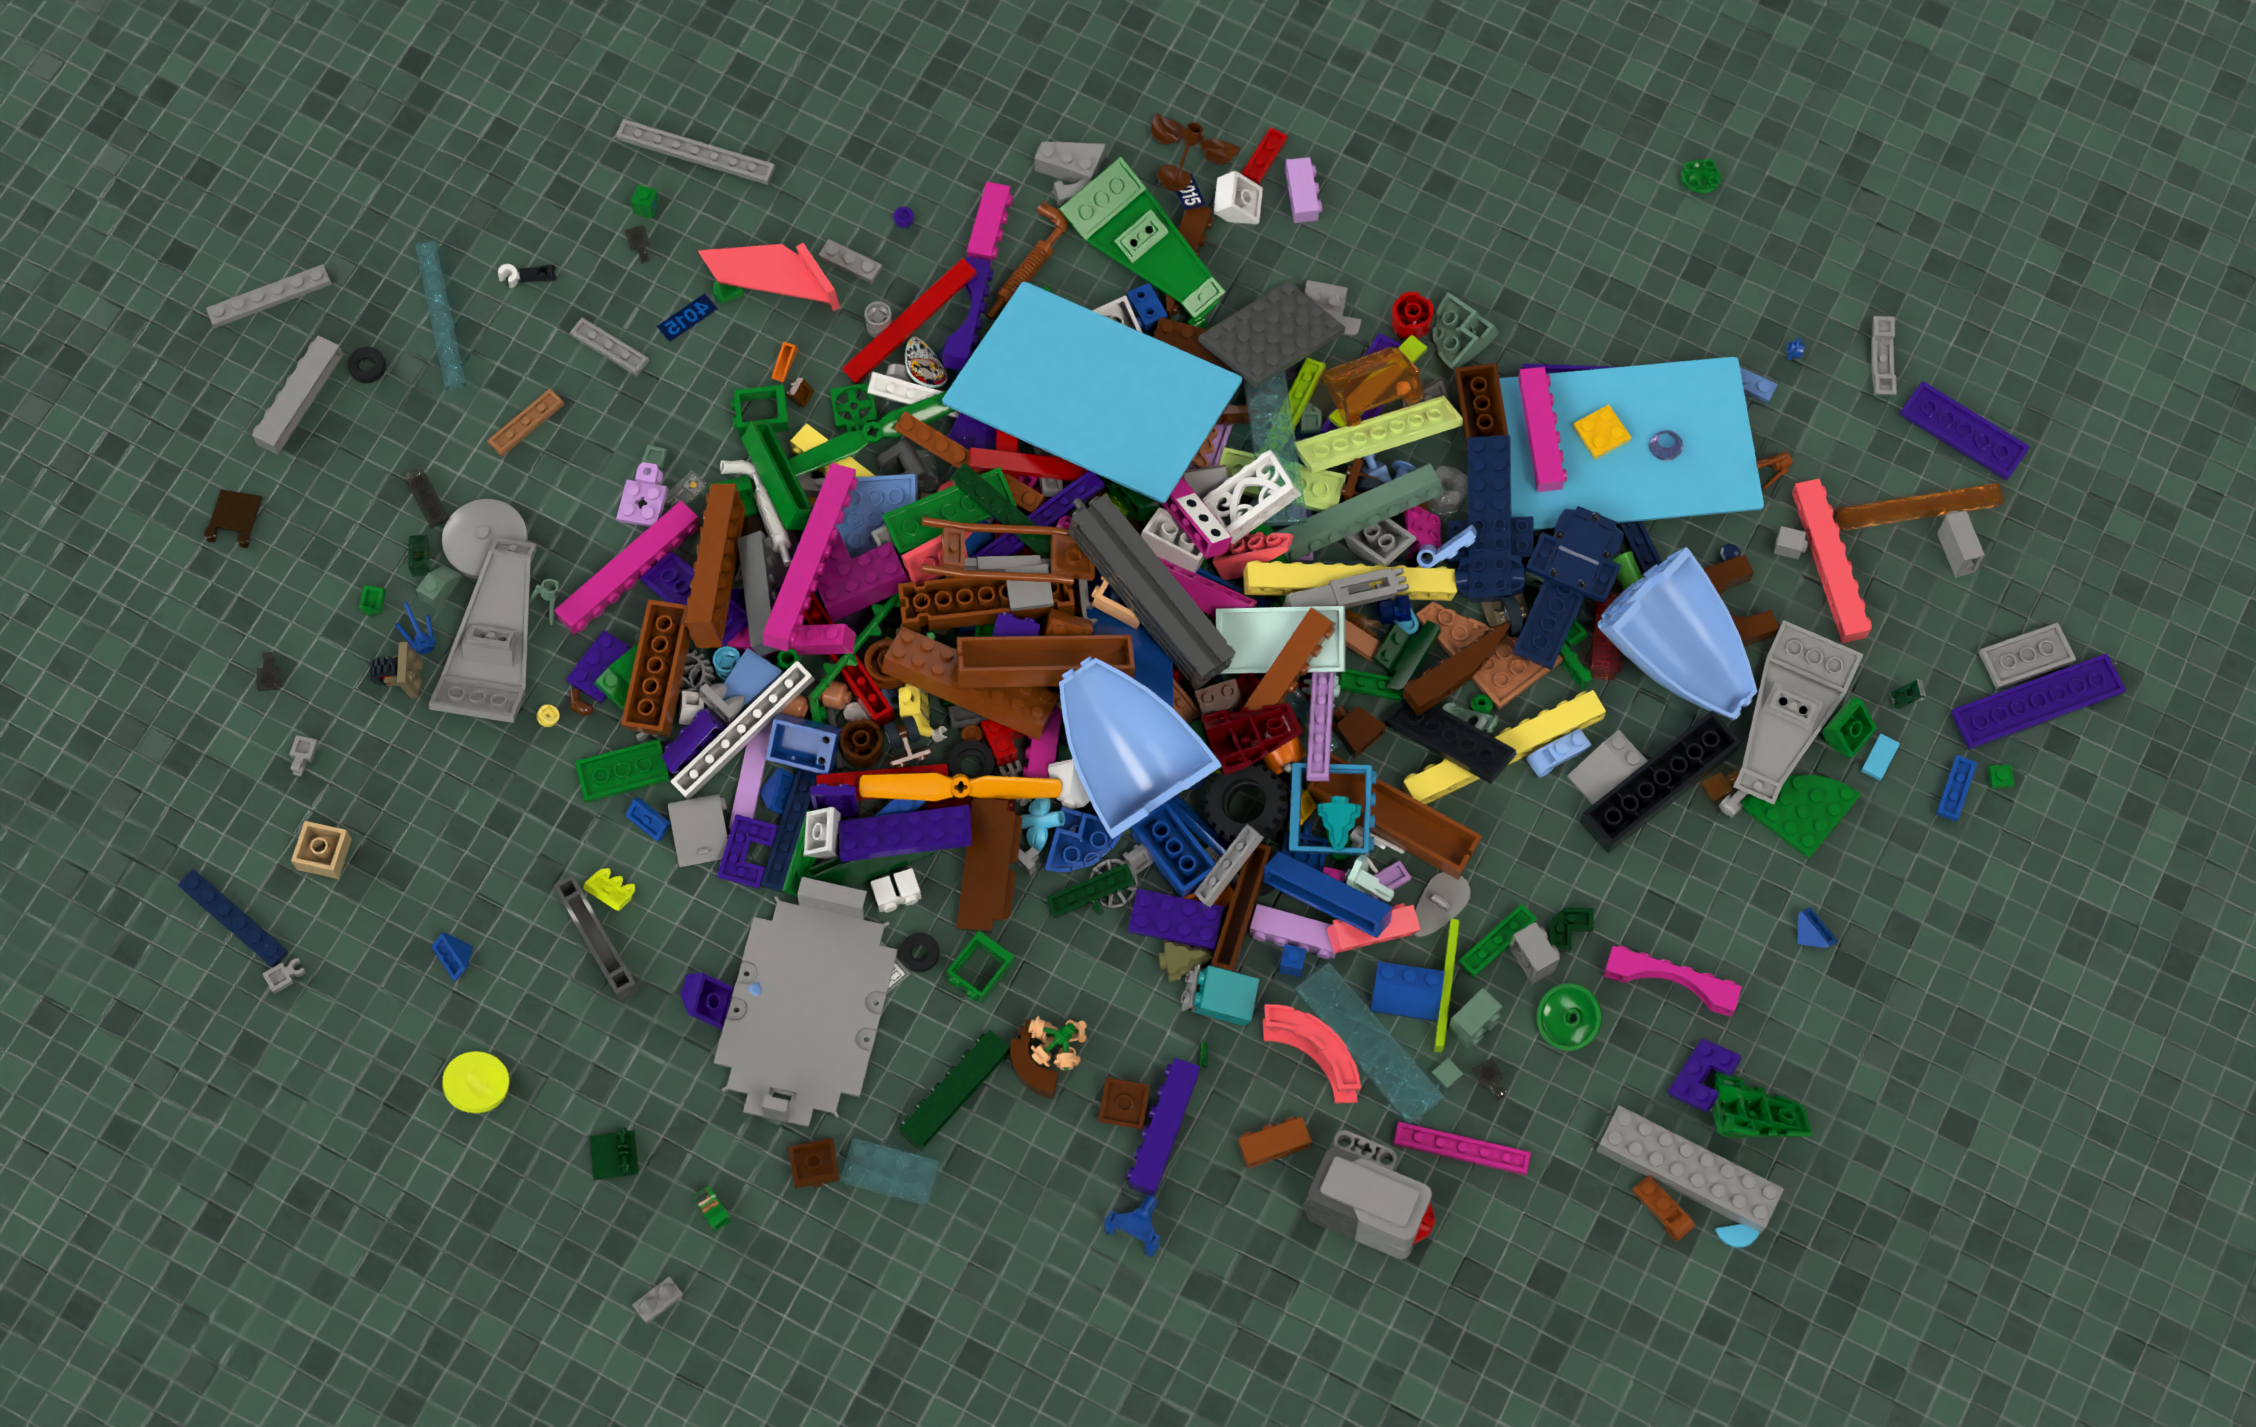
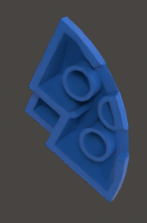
(1078, 842)

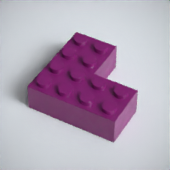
(860, 581)

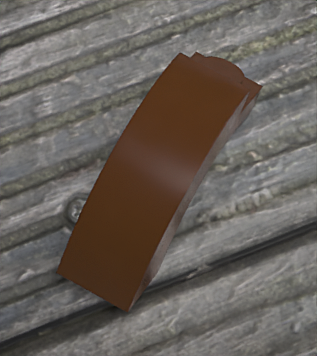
(1033, 1077)

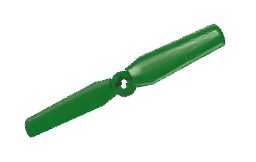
(853, 442)

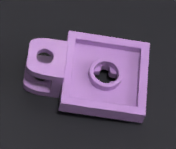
(646, 487)

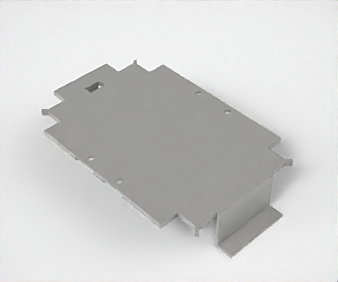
(815, 1006)

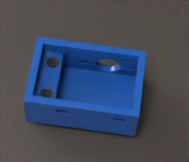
(803, 744)

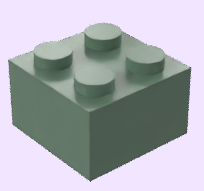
(1475, 1018)

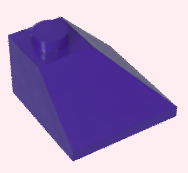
(707, 998)

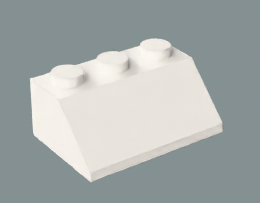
(1171, 542)

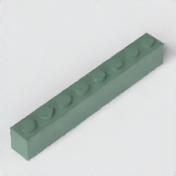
(1363, 511)

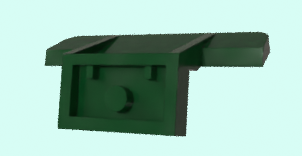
(1404, 654)

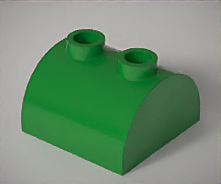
(1849, 728)

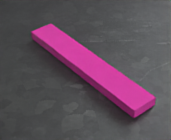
(1462, 1148)

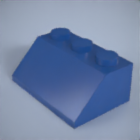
(1407, 991)

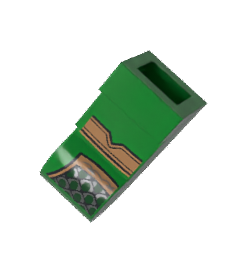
(712, 1209)

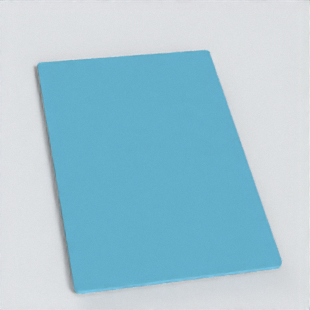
(1093, 391)
(1692, 398)

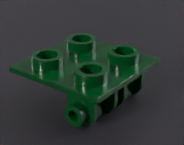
(614, 1154)

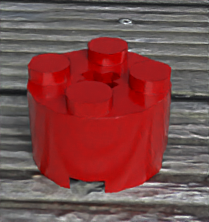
(1411, 315)

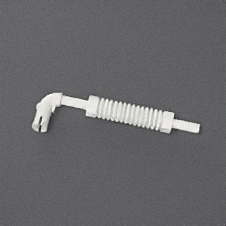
(773, 524)

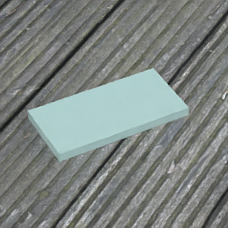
(1263, 632)

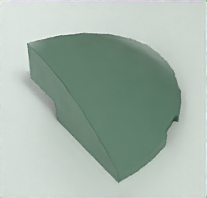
(1460, 332)

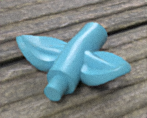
(1039, 821)

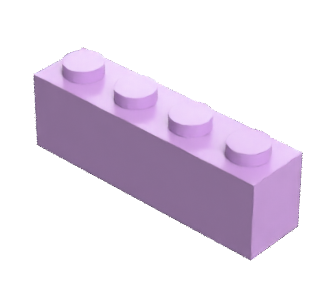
(1291, 930)

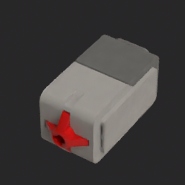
(1369, 1199)

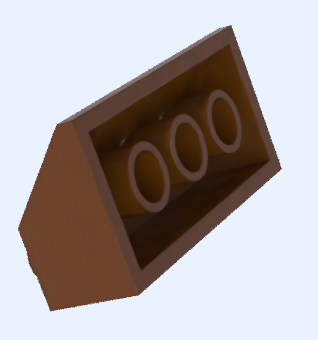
(1480, 401)

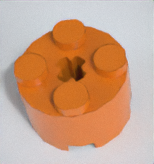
(1290, 752)

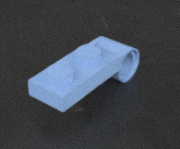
(1448, 549)
(1558, 752)

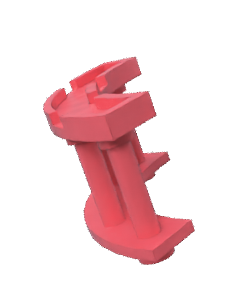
(1319, 1042)

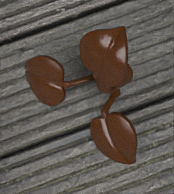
(1168, 131)

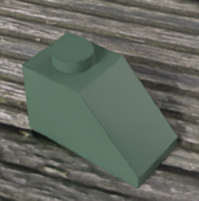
(438, 586)

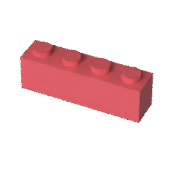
(1346, 937)

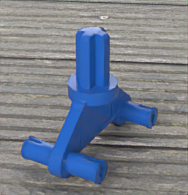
(1137, 1224)

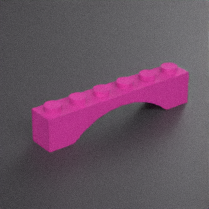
(1716, 994)

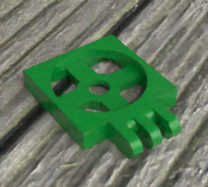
(856, 423)

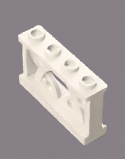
(1252, 476)

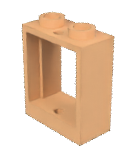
(1112, 607)

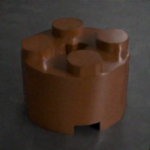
(858, 732)

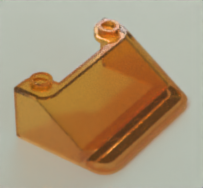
(1372, 383)

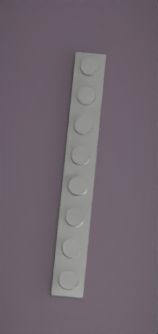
(695, 151)

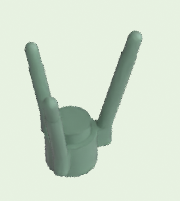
(548, 591)

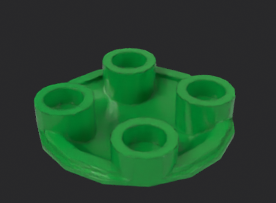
(1701, 176)

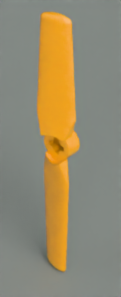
(938, 787)

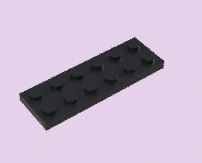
(1453, 740)

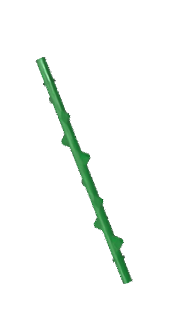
(871, 629)

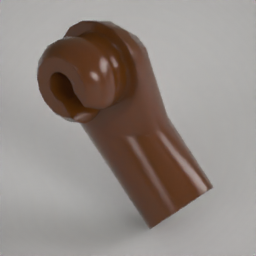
(579, 706)

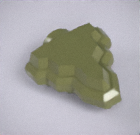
(1180, 958)

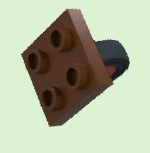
(1357, 481)

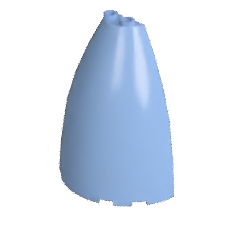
(1682, 636)
(1128, 744)

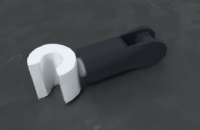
(526, 274)

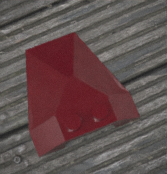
(1249, 735)

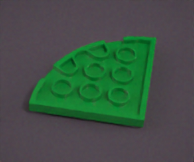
(1804, 810)

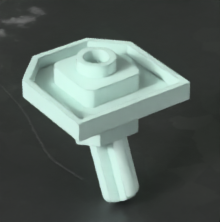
(1365, 882)

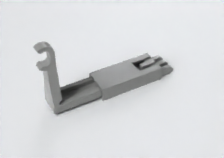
(1000, 563)
(1351, 590)

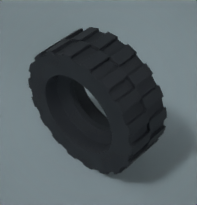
(971, 748)

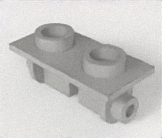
(1191, 988)

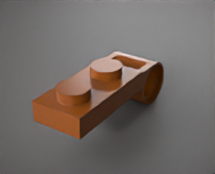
(1670, 1214)

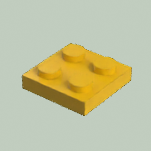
(1601, 432)

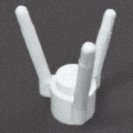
(1357, 839)

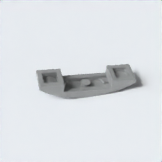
(1883, 355)

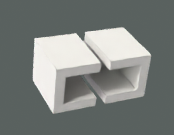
(906, 886)

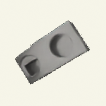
(1066, 192)

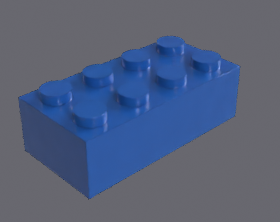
(1173, 849)

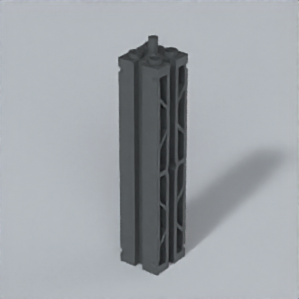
(1150, 590)

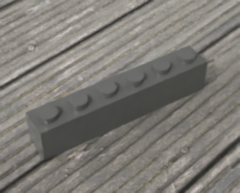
(758, 586)

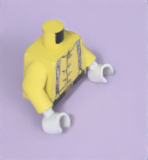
(917, 704)

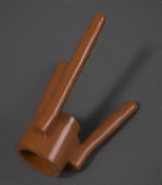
(1778, 462)

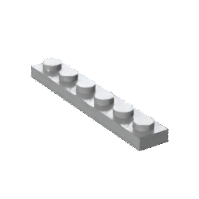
(268, 296)

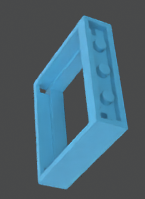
(1295, 813)

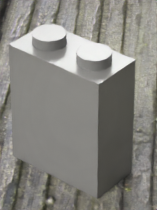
(1960, 543)

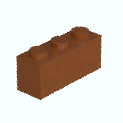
(1274, 1142)

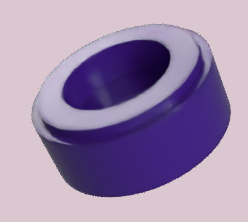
(903, 217)

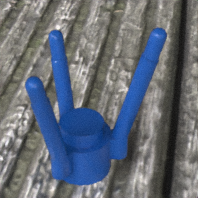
(423, 643)

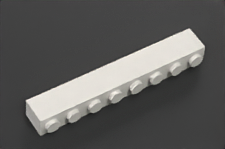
(742, 730)

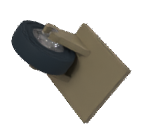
(1510, 609)

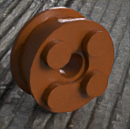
(874, 662)

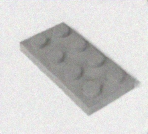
(2027, 655)

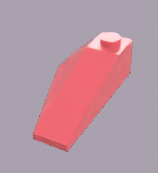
(1248, 549)

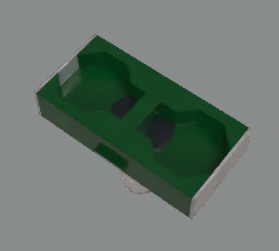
(1908, 694)

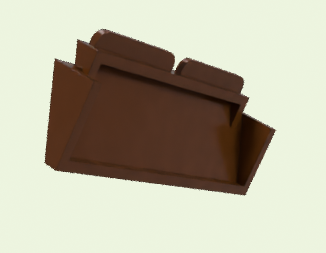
(986, 875)

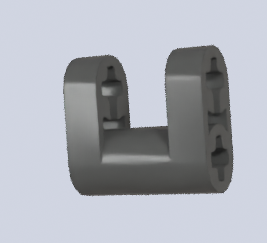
(906, 455)

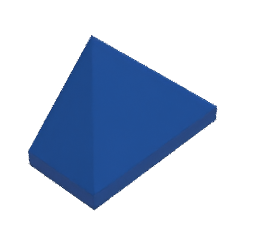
(777, 791)
(1813, 931)
(453, 954)

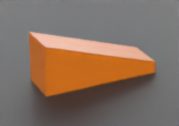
(784, 361)

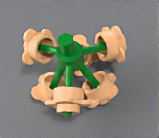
(1050, 1036)

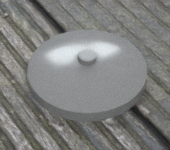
(472, 531)

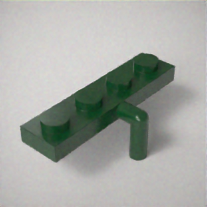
(1091, 891)

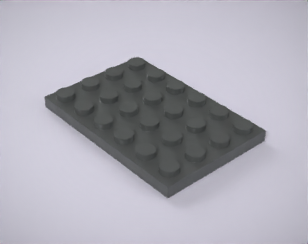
(1271, 334)

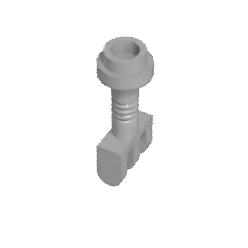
(1014, 773)

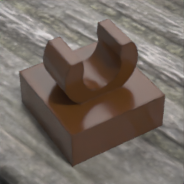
(800, 392)

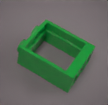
(777, 391)
(993, 949)

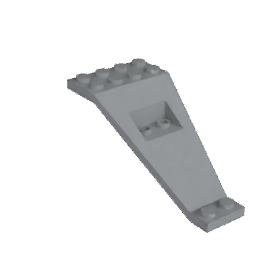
(490, 650)
(1808, 674)

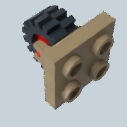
(399, 670)

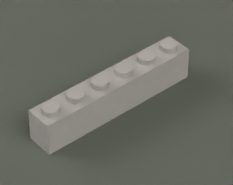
(297, 395)

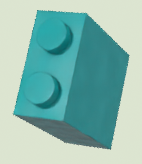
(1226, 995)

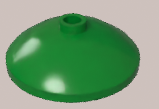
(1556, 1014)

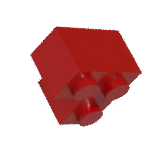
(1000, 741)

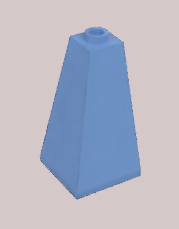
(750, 678)

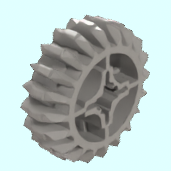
(697, 666)

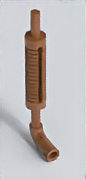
(1033, 261)

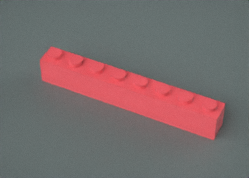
(1831, 561)

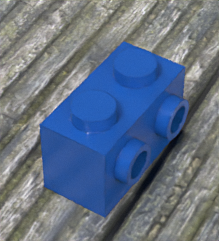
(1146, 307)

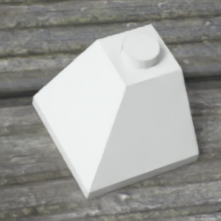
(1073, 792)

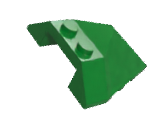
(1751, 1113)

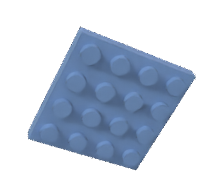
(869, 502)

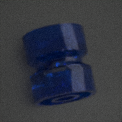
(1387, 613)

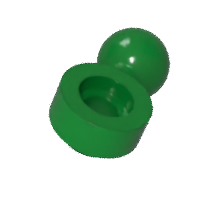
(1485, 709)

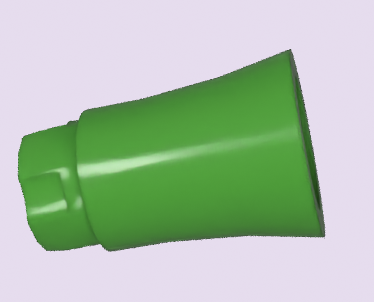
(1629, 571)

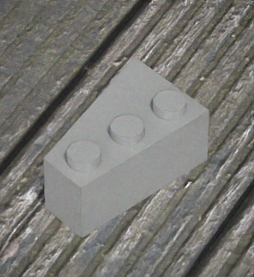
(1070, 160)

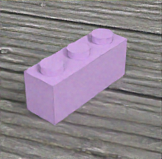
(1303, 190)

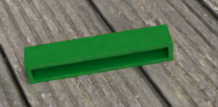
(777, 475)

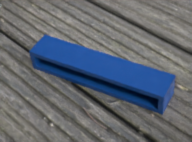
(1327, 894)

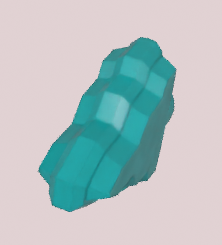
(1339, 819)

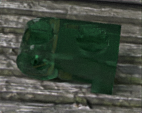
(419, 555)

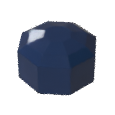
(1729, 552)

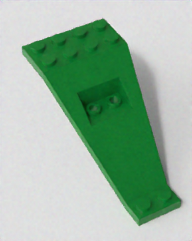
(1118, 209)

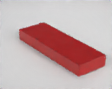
(1264, 155)

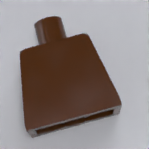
(1357, 729)

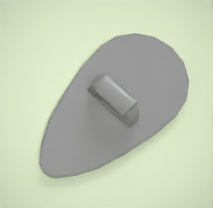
(1441, 902)

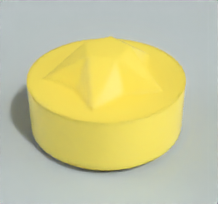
(547, 715)

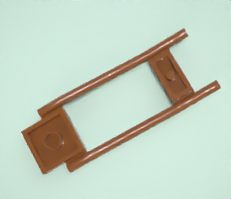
(1066, 556)

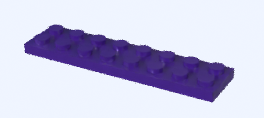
(2038, 701)

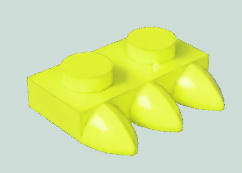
(610, 889)

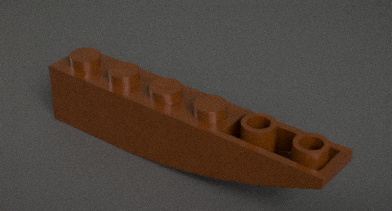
(1193, 229)
(1453, 672)

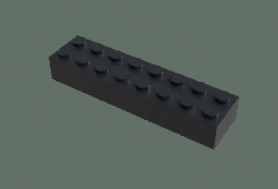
(1660, 781)

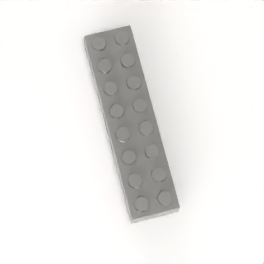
(1690, 1169)

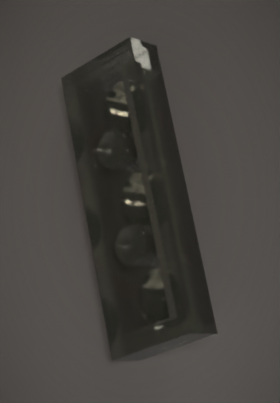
(426, 497)

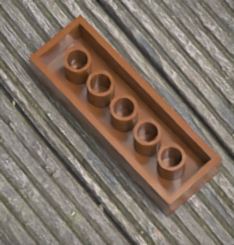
(657, 669)

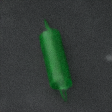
(1203, 1054)

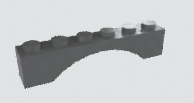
(596, 938)

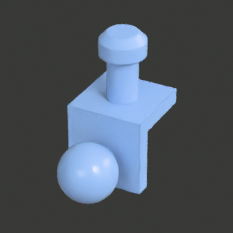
(1376, 469)

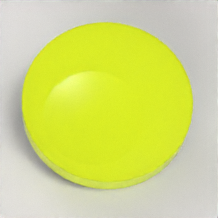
(475, 1082)

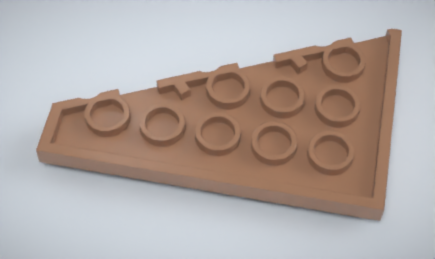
(1504, 673)

